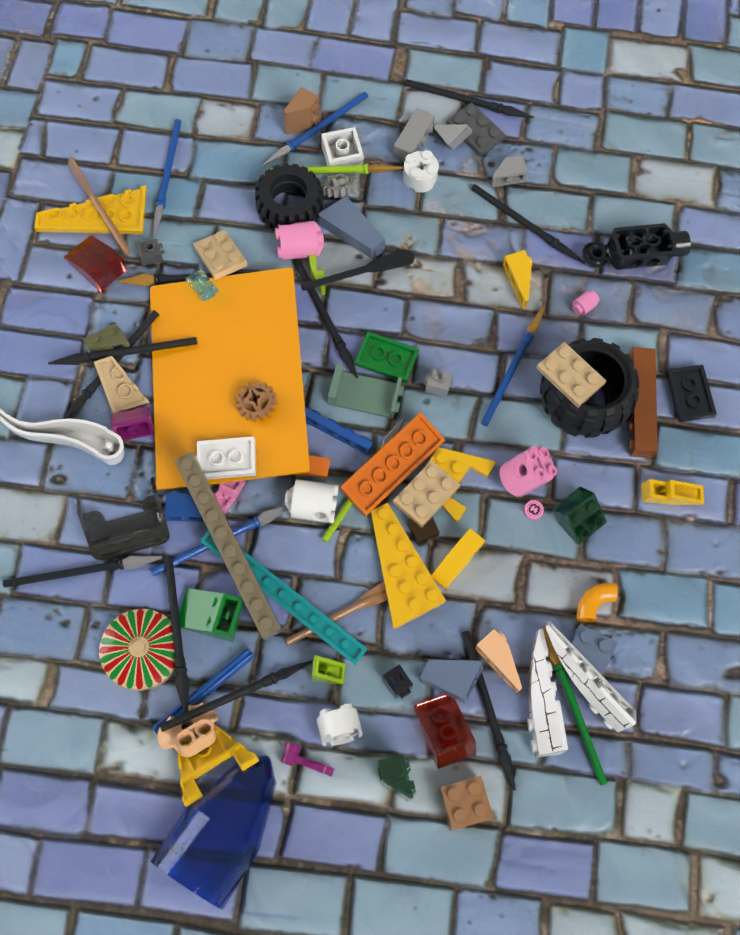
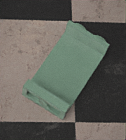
(364, 393)

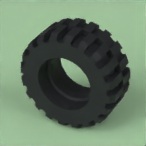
(286, 179)

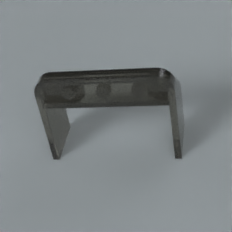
(125, 533)

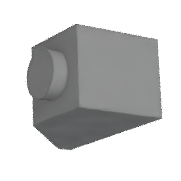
(510, 172)

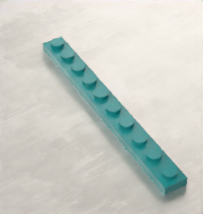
(300, 608)

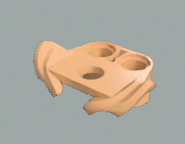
(176, 736)

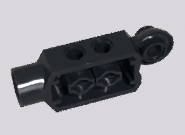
(638, 247)

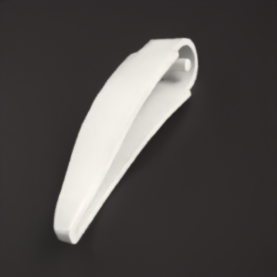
(77, 433)

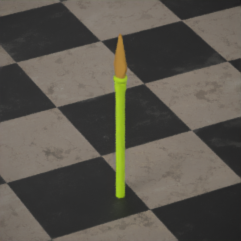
(361, 168)

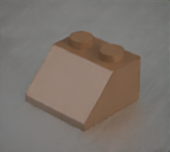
(301, 112)

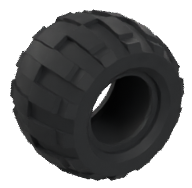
(619, 392)

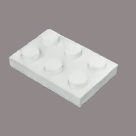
(227, 457)

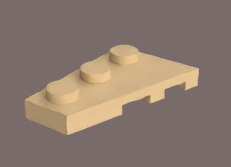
(118, 388)

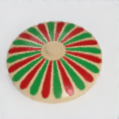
(138, 650)

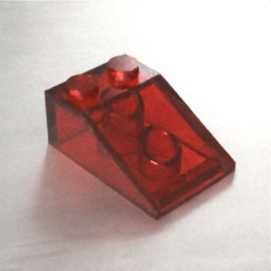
(96, 262)
(445, 731)

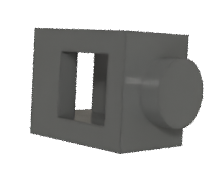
(150, 252)

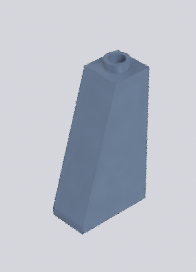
(352, 227)

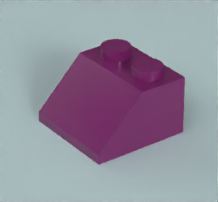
(133, 423)

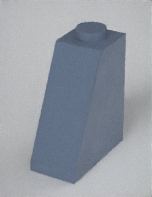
(451, 677)

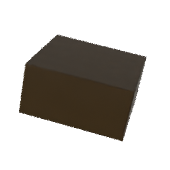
(425, 533)

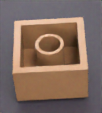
(465, 803)

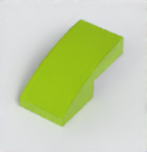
(316, 274)

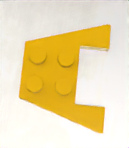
(456, 465)
(208, 758)

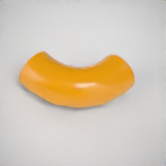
(593, 599)

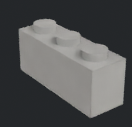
(414, 134)

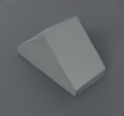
(453, 133)

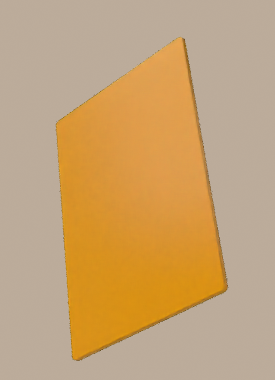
(241, 338)

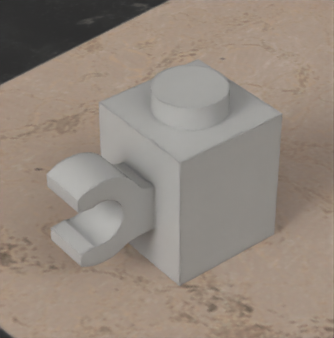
(438, 382)

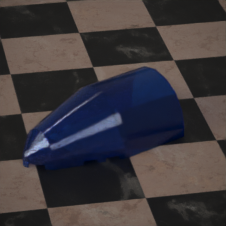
(220, 833)

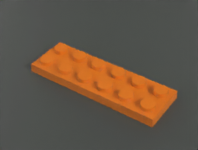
(392, 464)

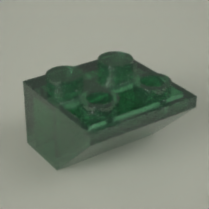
(579, 514)
(394, 776)

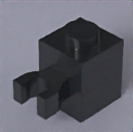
(397, 682)

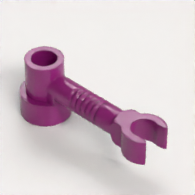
(291, 756)

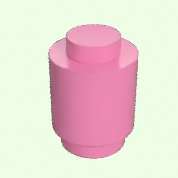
(585, 303)

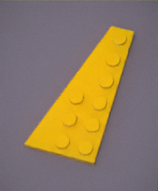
(124, 210)
(406, 579)

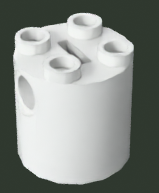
(312, 501)

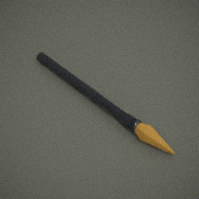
(148, 279)

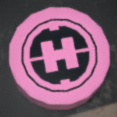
(533, 510)

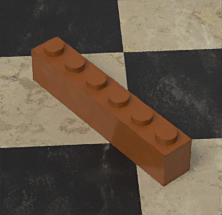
(644, 416)

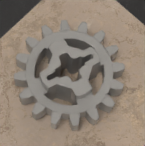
(339, 185)

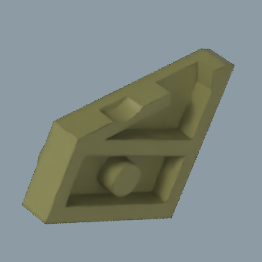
(106, 339)

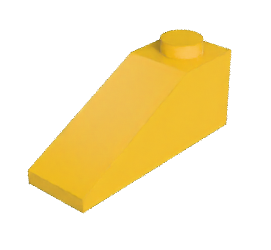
(519, 273)

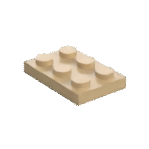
(220, 254)
(571, 374)
(426, 493)

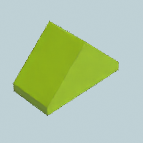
(328, 670)

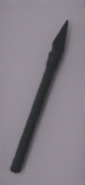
(493, 106)
(545, 236)
(337, 339)
(78, 358)
(92, 387)
(182, 680)
(263, 682)
(504, 756)

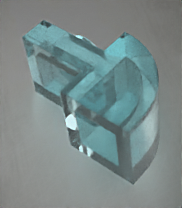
(202, 285)

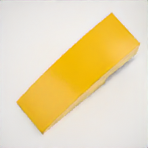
(672, 492)
(458, 558)

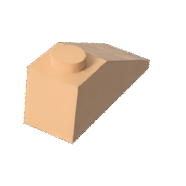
(498, 655)

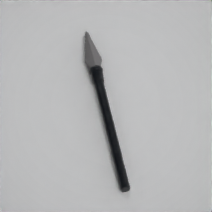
(129, 562)

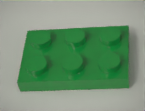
(386, 357)

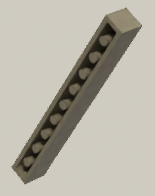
(228, 546)

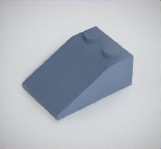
(594, 647)

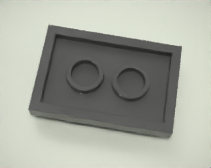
(484, 133)

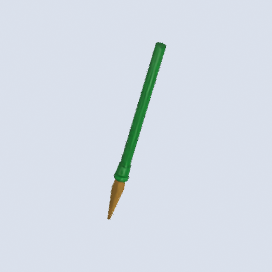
(563, 677)

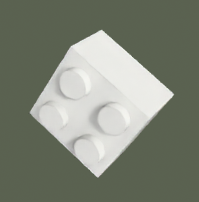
(342, 148)

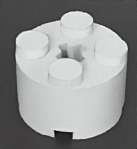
(420, 171)
(339, 725)

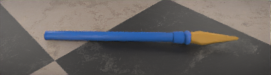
(525, 342)

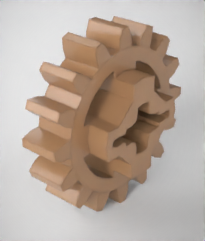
(265, 399)

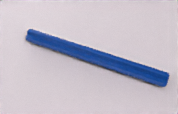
(211, 685)

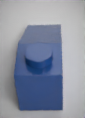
(181, 507)

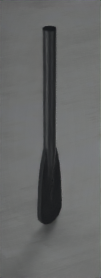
(387, 262)

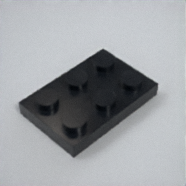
(691, 393)

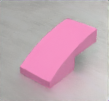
(228, 493)

